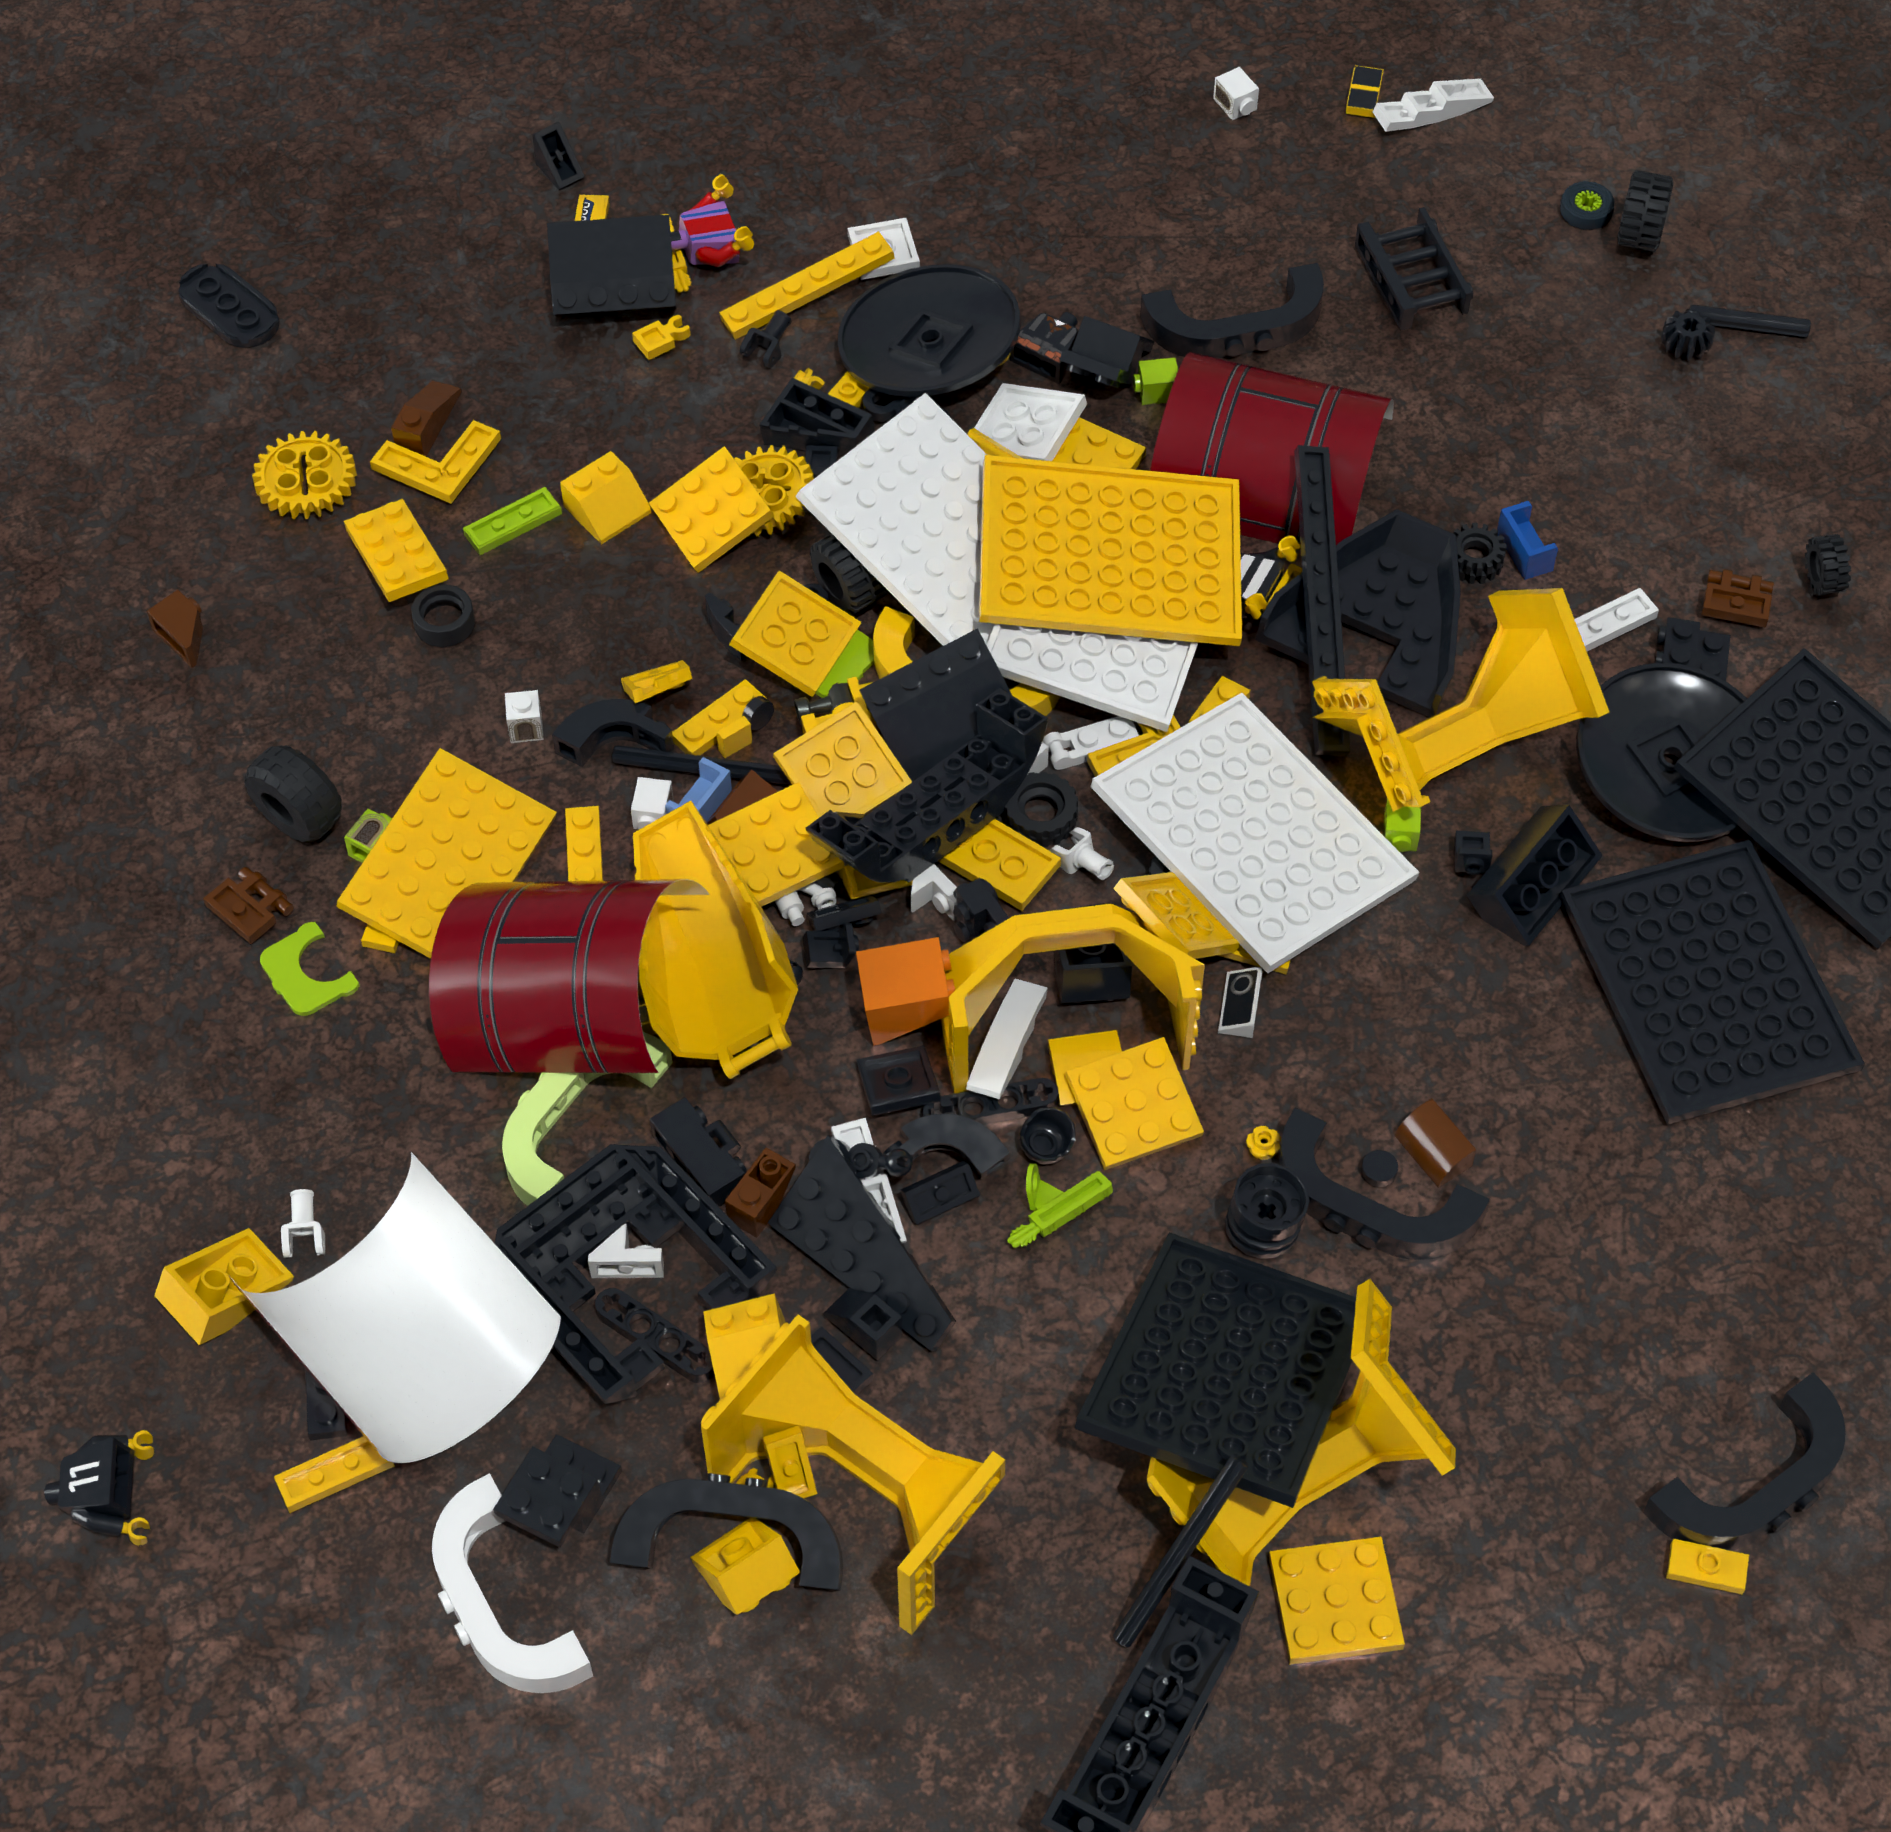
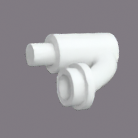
(792, 907)

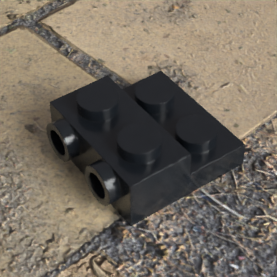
(1690, 646)
(976, 910)

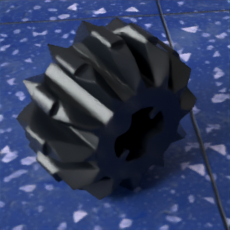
(1688, 335)

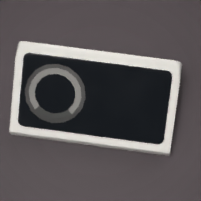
(1240, 1002)

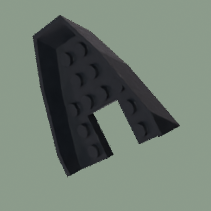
(1395, 585)

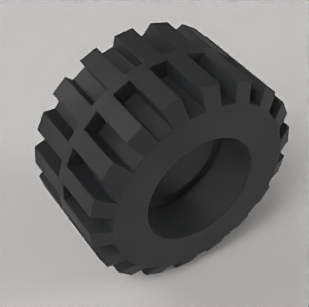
(1645, 210)
(843, 576)

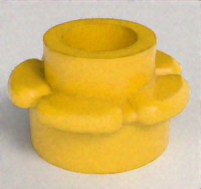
(1263, 1150)

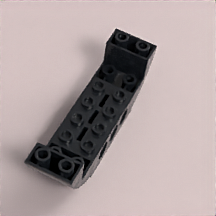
(943, 803)

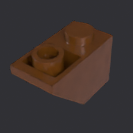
(759, 1192)

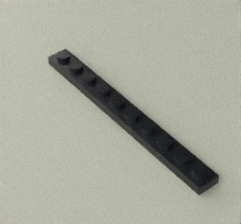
(1320, 586)

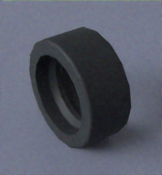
(443, 596)

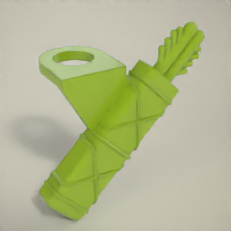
(1057, 1207)

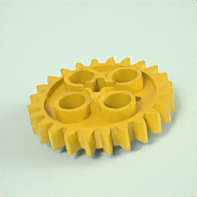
(328, 475)
(778, 480)

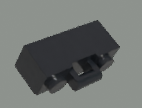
(690, 1144)

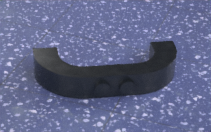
(1238, 333)
(1368, 1220)
(1822, 1425)
(643, 1521)

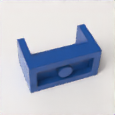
(1524, 543)

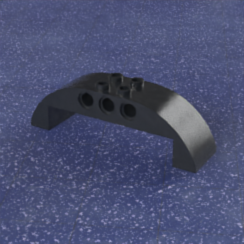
(1157, 1706)

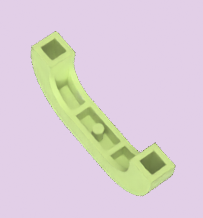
(540, 1110)

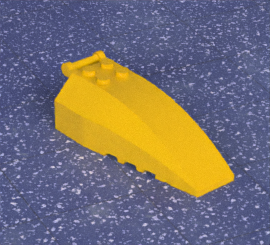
(711, 961)

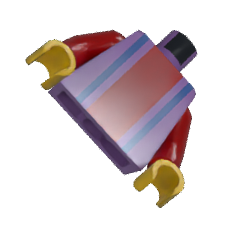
(709, 232)

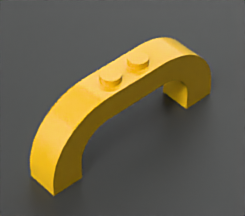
(894, 635)

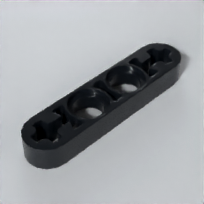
(992, 1111)
(659, 1330)

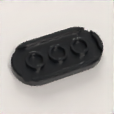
(228, 305)

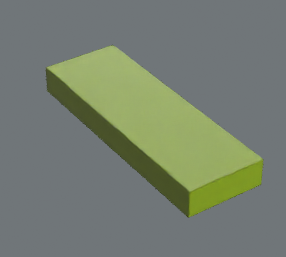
(512, 521)

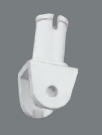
(1083, 856)
(302, 1223)

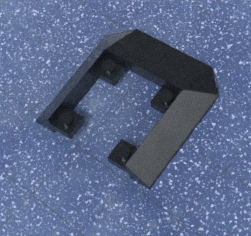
(655, 1199)

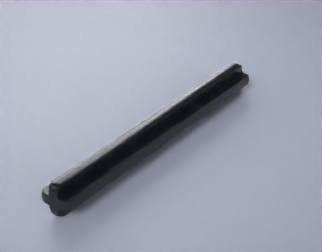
(690, 763)
(1180, 1550)

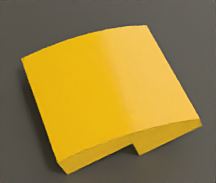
(1076, 1051)

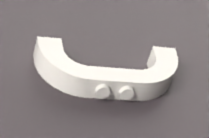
(520, 1666)

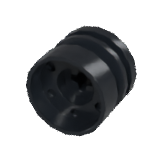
(1267, 1210)

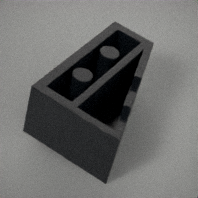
(814, 418)

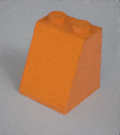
(904, 987)

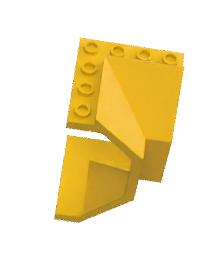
(1526, 683)
(989, 959)
(796, 1386)
(1371, 1427)

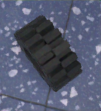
(1482, 540)
(1828, 564)

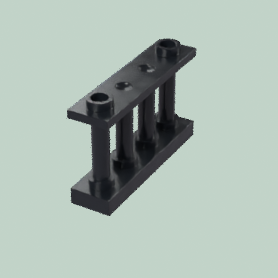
(1394, 286)

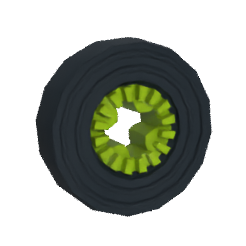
(1591, 195)

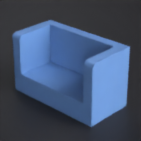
(708, 790)

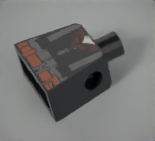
(1042, 344)

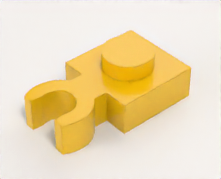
(658, 339)

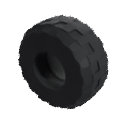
(293, 793)

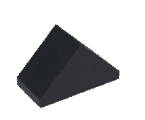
(556, 156)

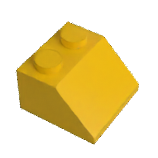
(604, 497)
(746, 1565)

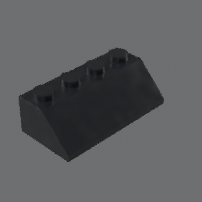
(1526, 880)

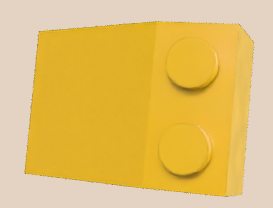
(200, 1289)
(738, 1334)

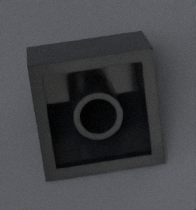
(1092, 973)

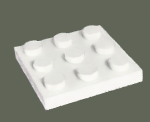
(1031, 419)

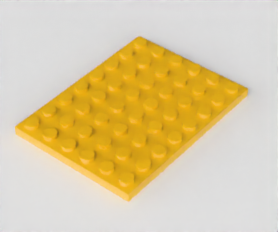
(1110, 551)

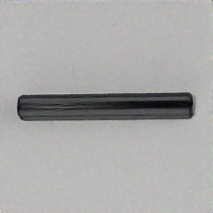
(1754, 321)

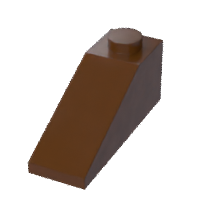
(424, 417)

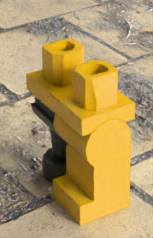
(838, 699)

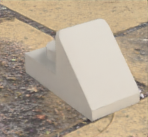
(936, 887)
(617, 1260)

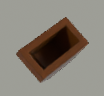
(178, 625)

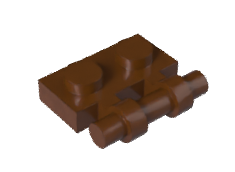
(1738, 598)
(242, 911)

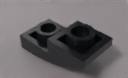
(722, 622)

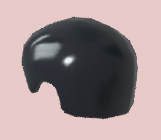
(1047, 1135)

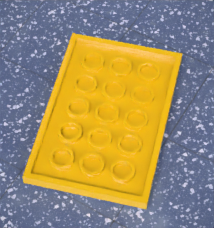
(445, 836)

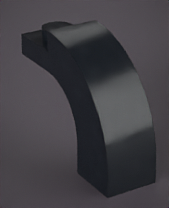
(608, 722)
(956, 1134)

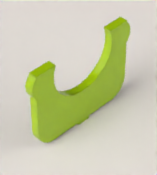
(853, 662)
(300, 992)

